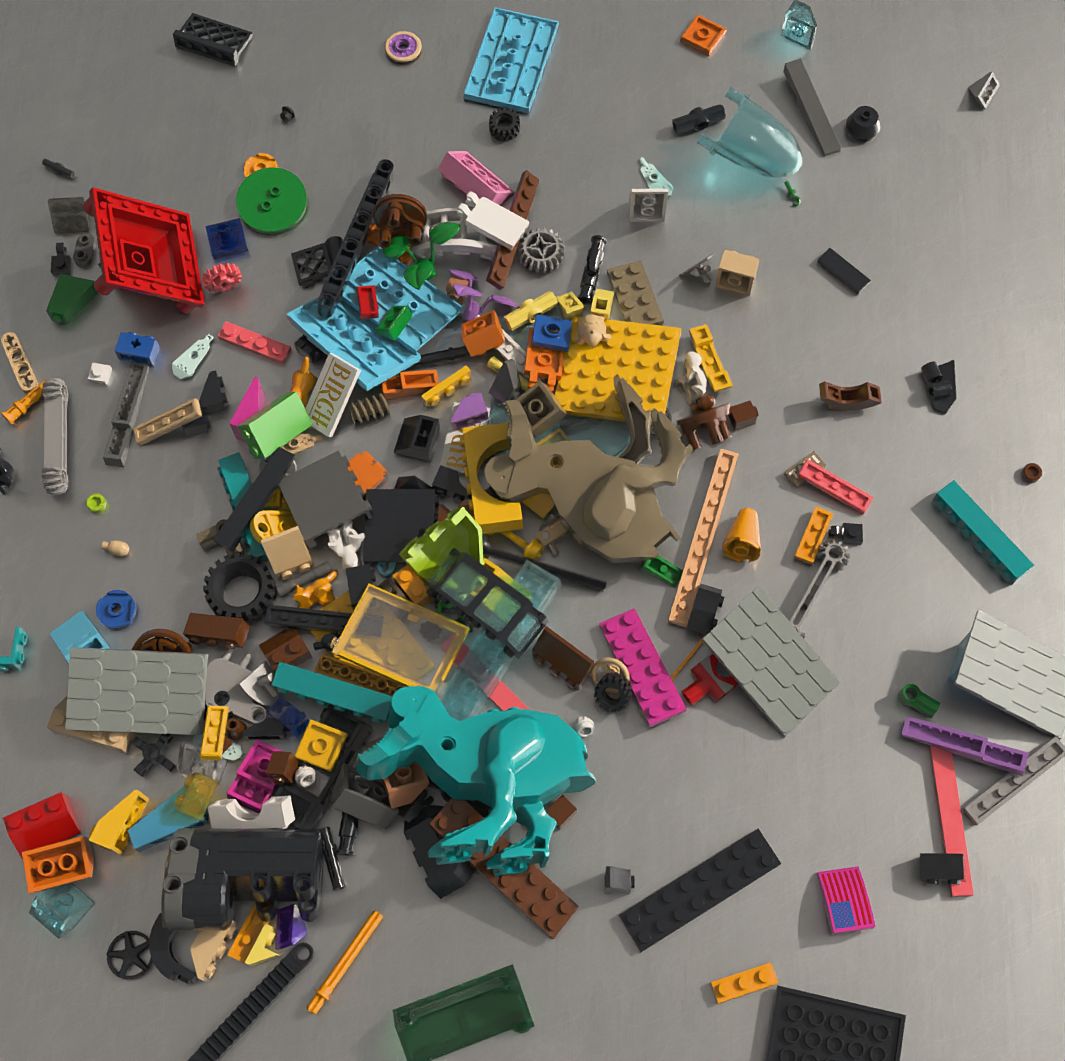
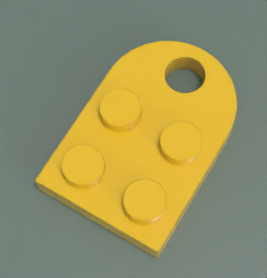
(272, 523)

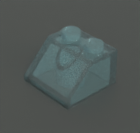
(799, 24)
(61, 908)

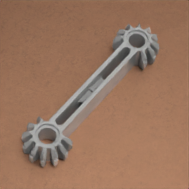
(55, 436)
(814, 590)

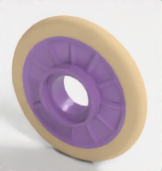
(403, 55)

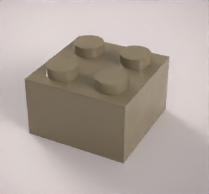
(541, 408)

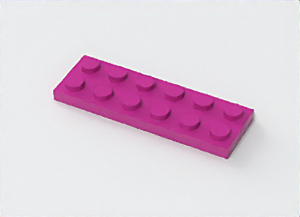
(647, 673)

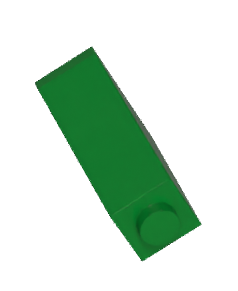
(69, 298)

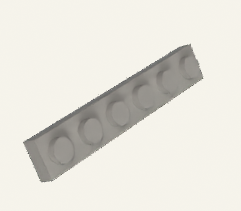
(1012, 784)

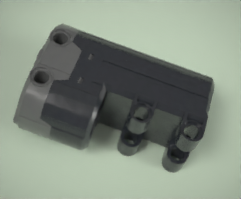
(220, 866)

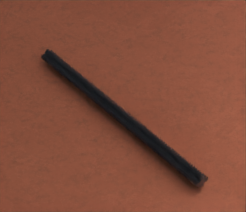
(552, 570)

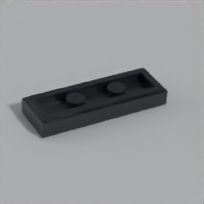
(844, 271)

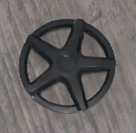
(129, 955)

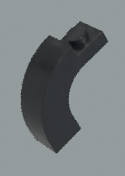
(162, 954)

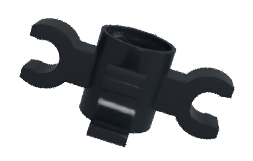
(163, 741)

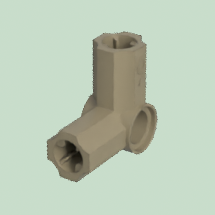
(206, 538)

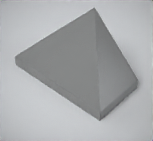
(985, 89)

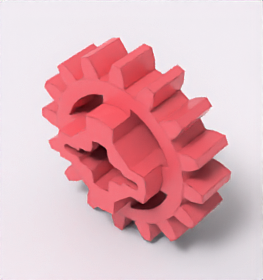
(221, 278)

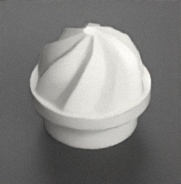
(584, 726)
(305, 776)

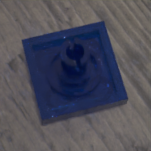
(226, 238)

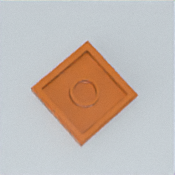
(703, 34)

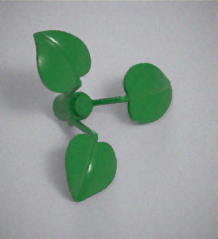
(424, 270)

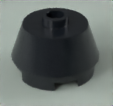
(863, 123)

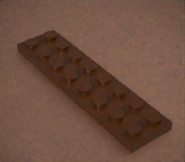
(528, 891)

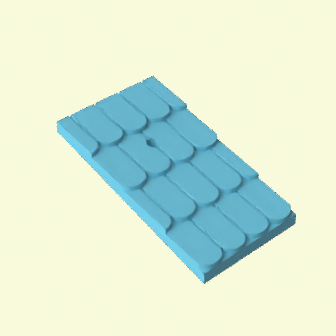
(511, 60)
(429, 305)
(353, 341)

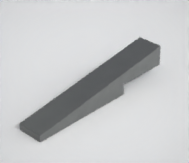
(811, 107)
(126, 415)

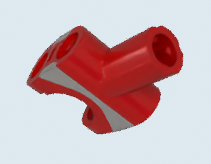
(708, 682)

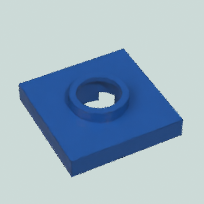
(544, 339)

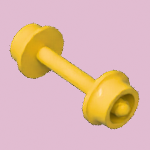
(531, 551)

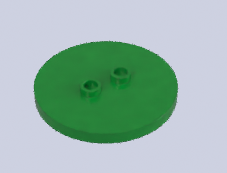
(271, 200)

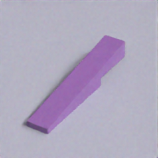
(966, 745)

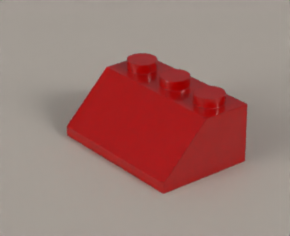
(42, 823)

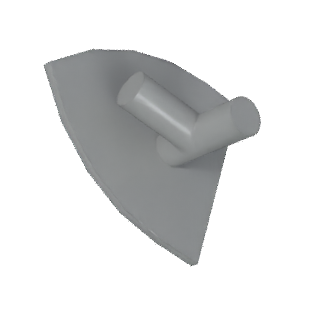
(701, 269)
(259, 685)

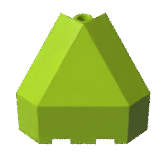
(433, 548)

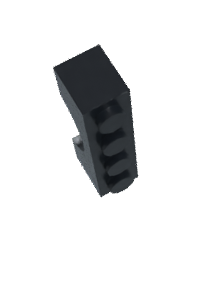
(448, 484)

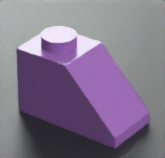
(470, 411)

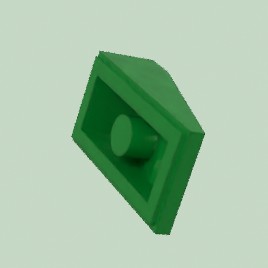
(662, 570)

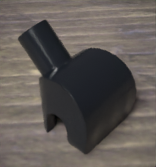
(326, 642)

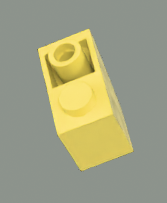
(602, 303)

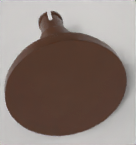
(399, 216)
(712, 419)

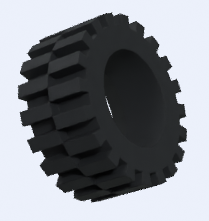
(234, 568)

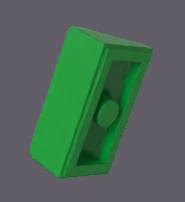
(394, 322)

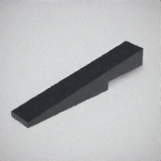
(254, 499)

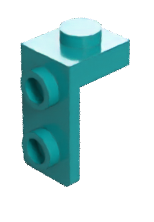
(17, 654)

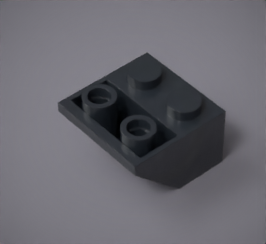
(418, 437)

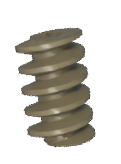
(368, 408)

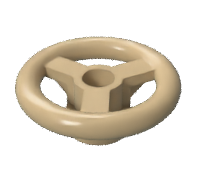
(614, 667)

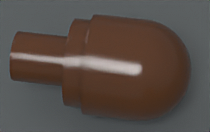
(703, 403)

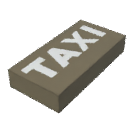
(792, 473)

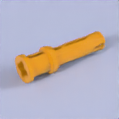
(20, 407)

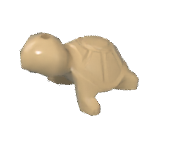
(592, 330)

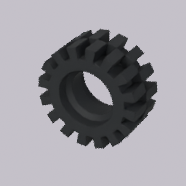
(504, 132)
(607, 701)

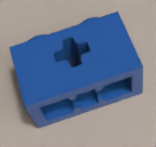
(137, 348)

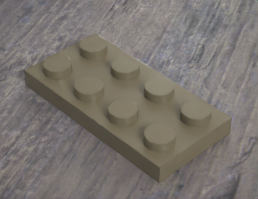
(635, 294)

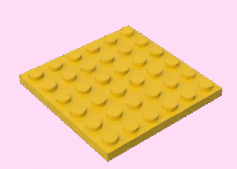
(635, 352)

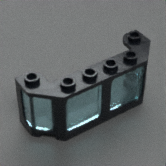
(487, 602)

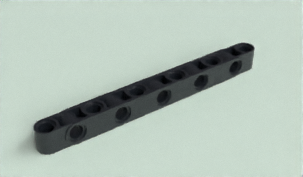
(354, 240)

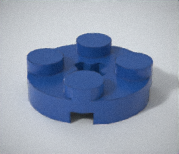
(121, 619)

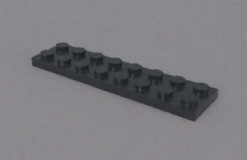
(699, 890)

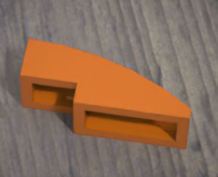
(409, 384)

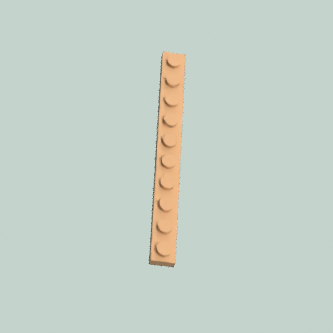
(703, 538)

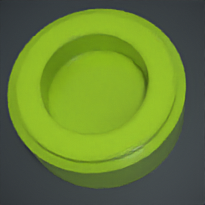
(96, 503)

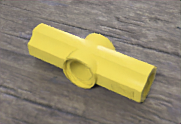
(529, 309)

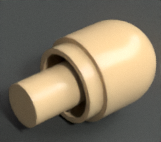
(116, 548)

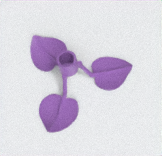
(472, 308)

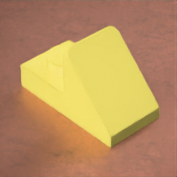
(570, 305)
(259, 953)

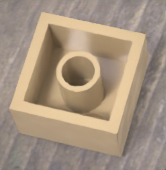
(737, 272)

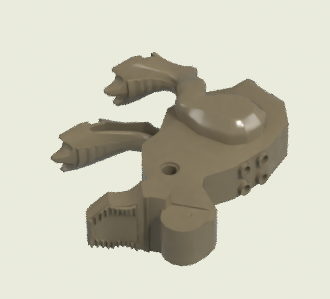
(598, 495)

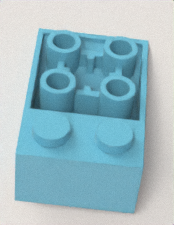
(78, 633)

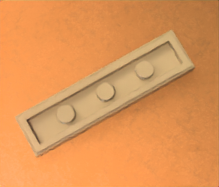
(167, 421)

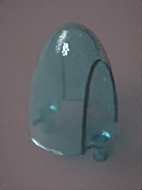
(756, 141)

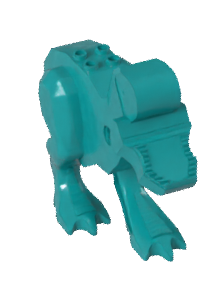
(499, 757)

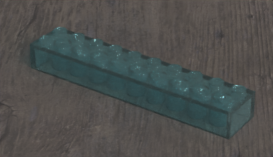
(485, 661)

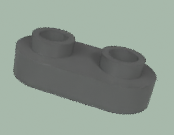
(84, 248)

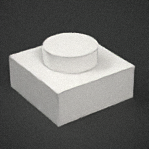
(100, 373)

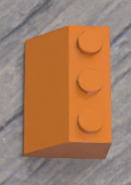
(58, 864)

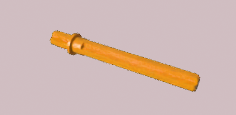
(344, 962)

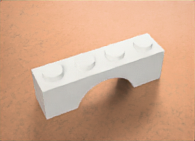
(275, 813)

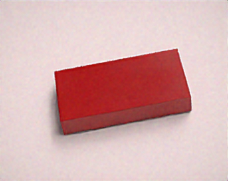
(367, 302)

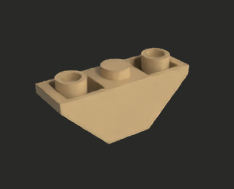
(208, 948)

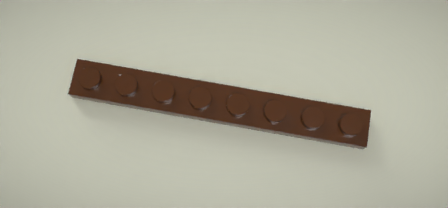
(520, 206)

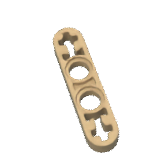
(19, 363)

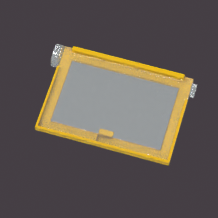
(400, 640)

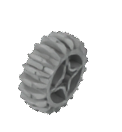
(531, 255)

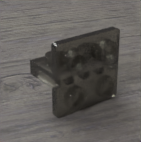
(68, 215)

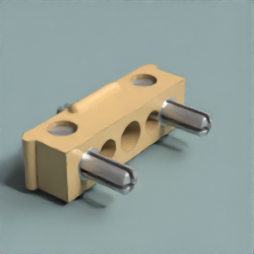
(551, 534)

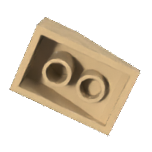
(287, 553)

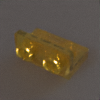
(196, 795)

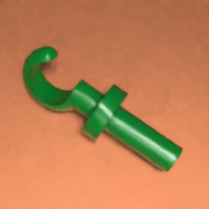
(792, 193)

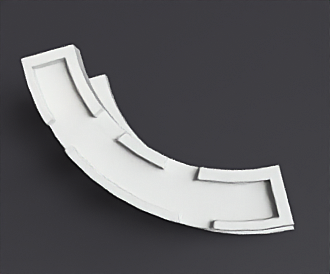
(458, 246)

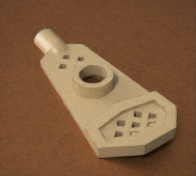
(301, 446)

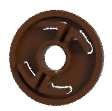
(161, 643)

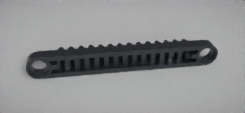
(254, 1005)

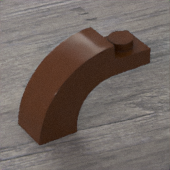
(850, 398)

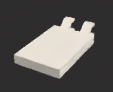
(492, 220)

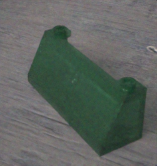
(462, 1015)

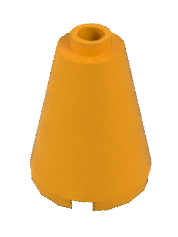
(743, 537)

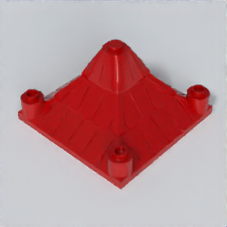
(145, 249)

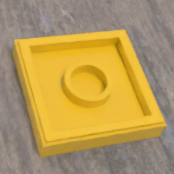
(321, 745)

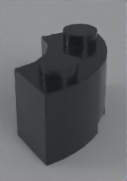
(704, 609)

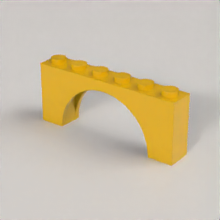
(479, 445)

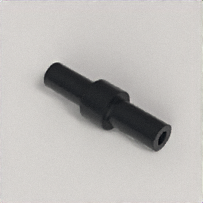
(58, 168)

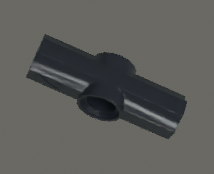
(698, 119)

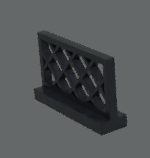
(209, 47)

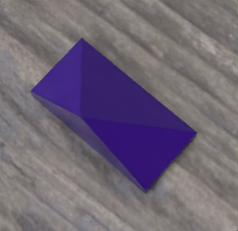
(289, 927)

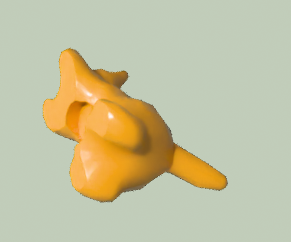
(303, 382)
(317, 592)

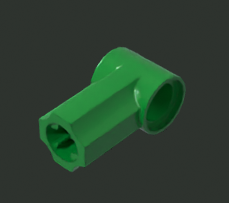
(920, 701)

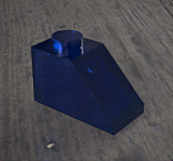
(288, 716)

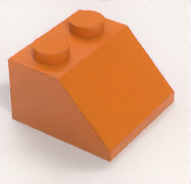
(482, 333)

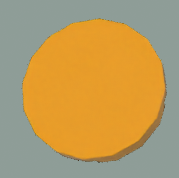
(258, 162)

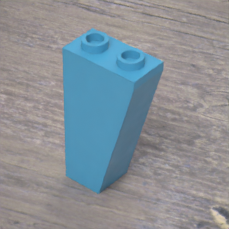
(161, 824)

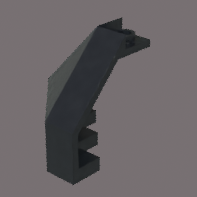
(441, 878)

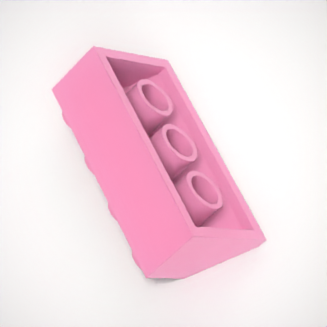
(474, 177)

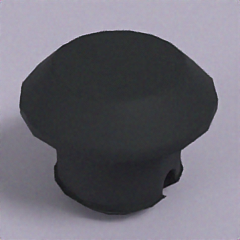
(287, 113)

